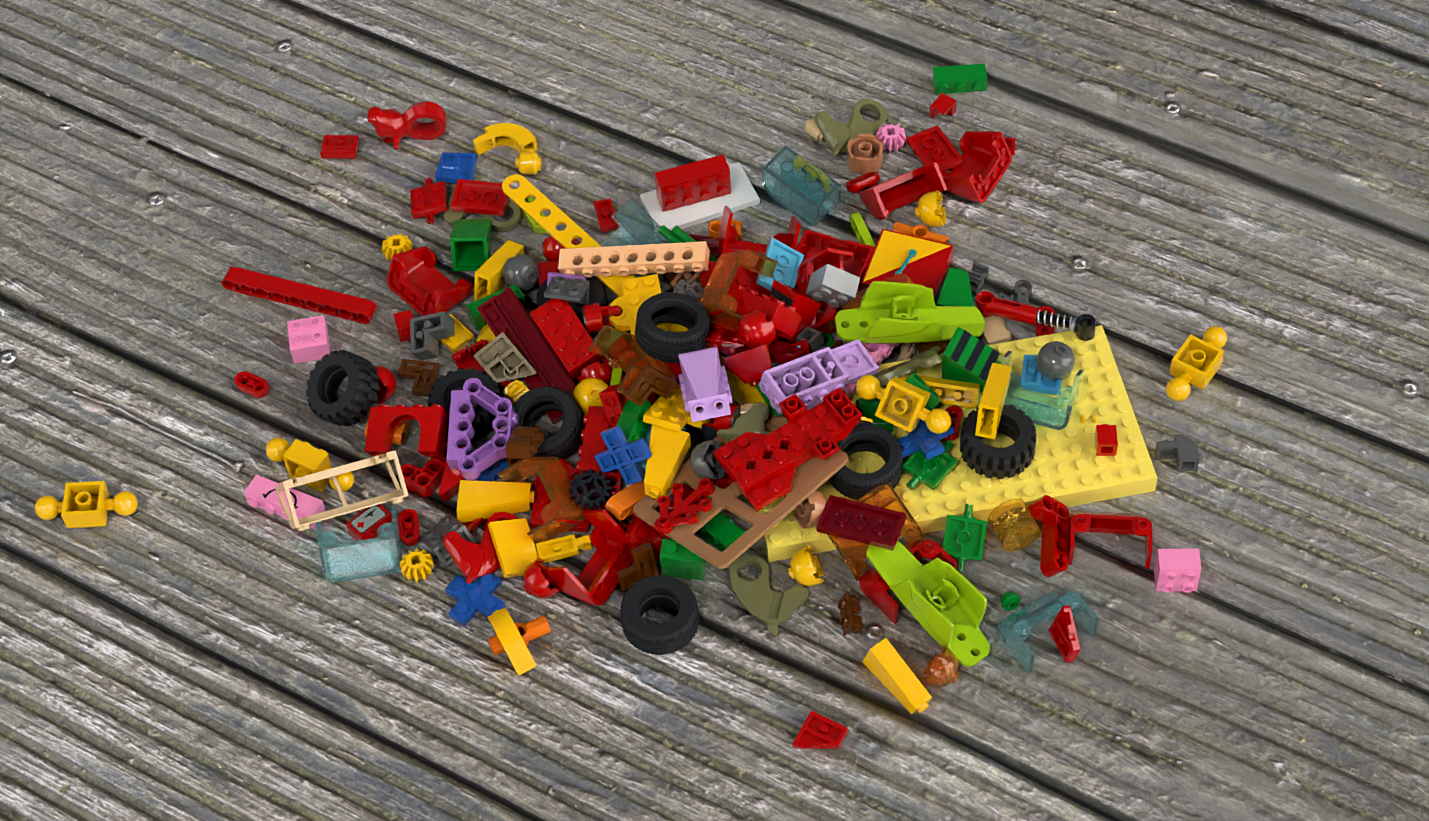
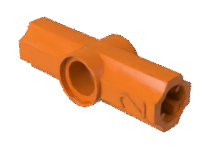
(919, 231)
(529, 631)

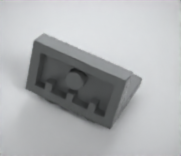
(568, 289)
(434, 536)

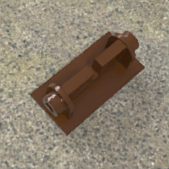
(848, 607)

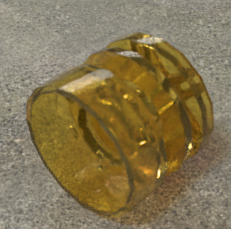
(1014, 525)

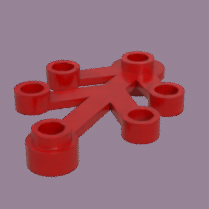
(666, 522)

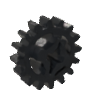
(584, 483)

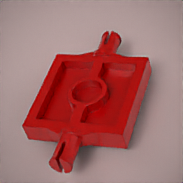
(429, 200)

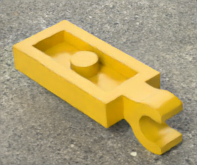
(562, 547)

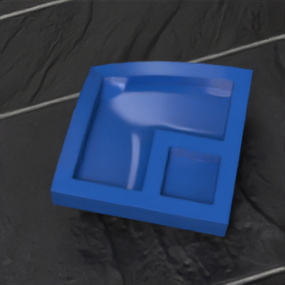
(456, 166)

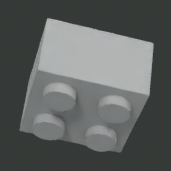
(832, 286)

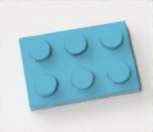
(787, 265)

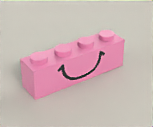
(262, 494)

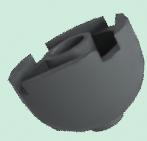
(521, 272)
(1055, 360)
(704, 462)

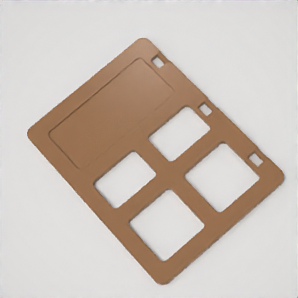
(806, 480)

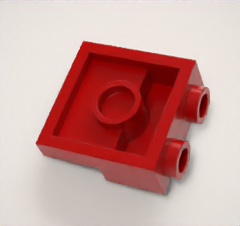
(641, 532)

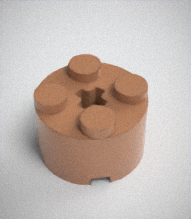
(864, 154)

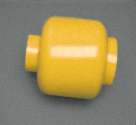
(528, 163)

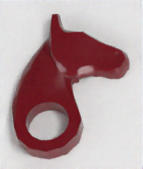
(779, 351)

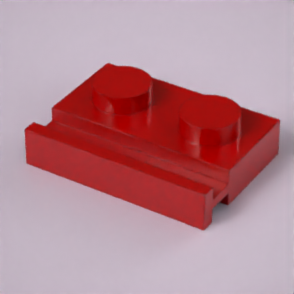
(340, 146)

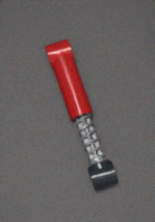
(993, 306)

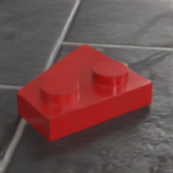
(1065, 634)

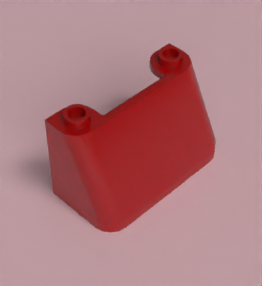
(984, 163)
(422, 285)

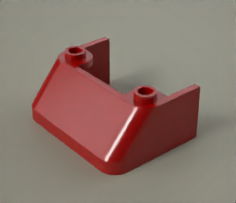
(902, 190)
(728, 236)
(825, 317)
(751, 364)
(1110, 523)
(599, 574)
(876, 588)

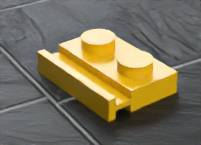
(460, 338)

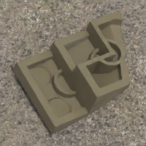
(503, 360)

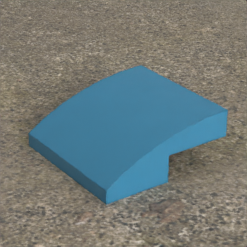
(1035, 381)

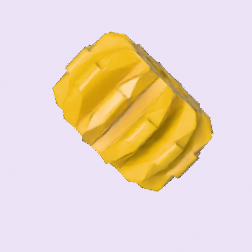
(395, 245)
(514, 391)
(416, 565)

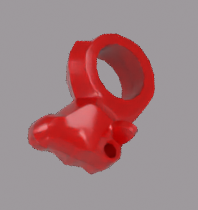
(393, 125)

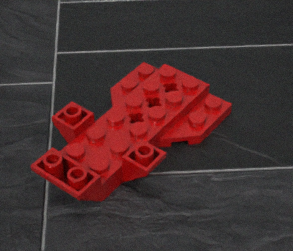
(805, 436)

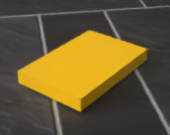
(513, 546)

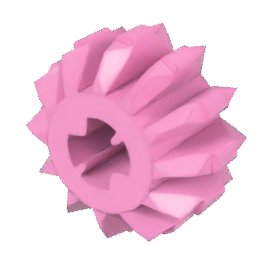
(891, 136)

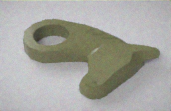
(839, 134)
(451, 216)
(924, 360)
(751, 421)
(759, 599)

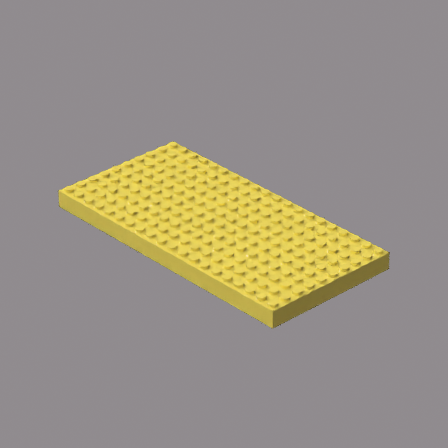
(1062, 464)

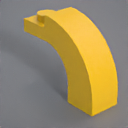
(505, 135)
(511, 641)

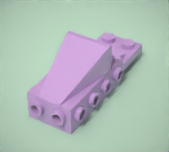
(817, 374)
(704, 384)

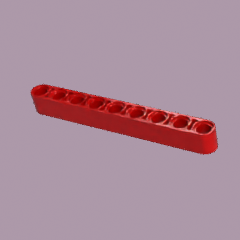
(299, 295)

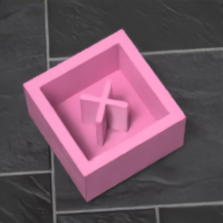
(308, 339)
(1177, 570)

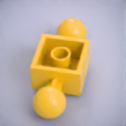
(1196, 363)
(903, 404)
(303, 460)
(85, 504)

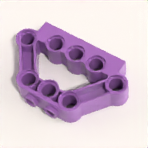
(489, 453)

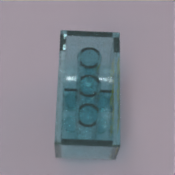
(800, 186)

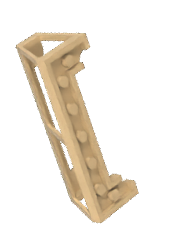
(303, 523)

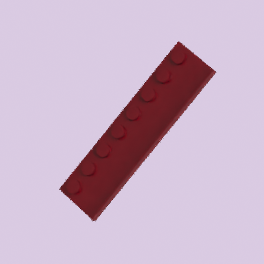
(508, 315)

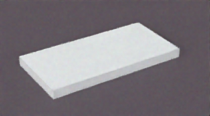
(741, 197)

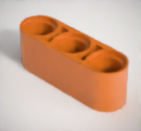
(622, 503)

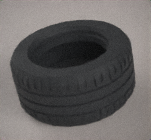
(676, 309)
(552, 398)
(872, 439)

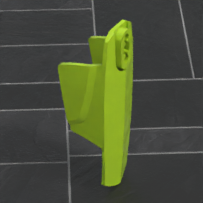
(904, 315)
(938, 600)

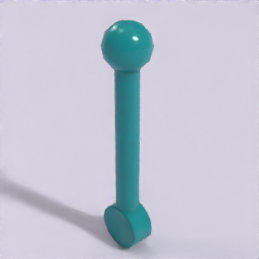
(912, 253)

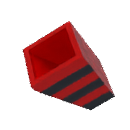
(803, 303)

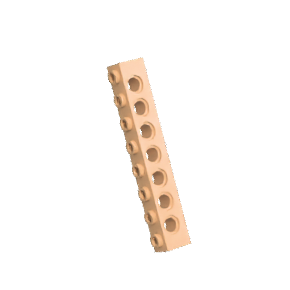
(642, 254)

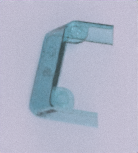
(635, 227)
(1043, 409)
(361, 557)
(1018, 625)

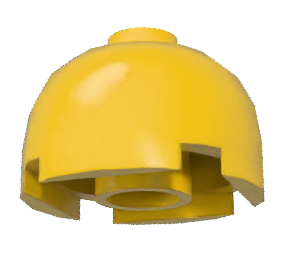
(931, 210)
(587, 393)
(805, 567)

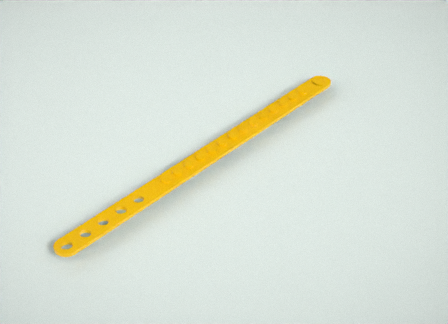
(741, 392)

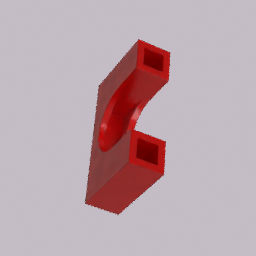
(386, 419)

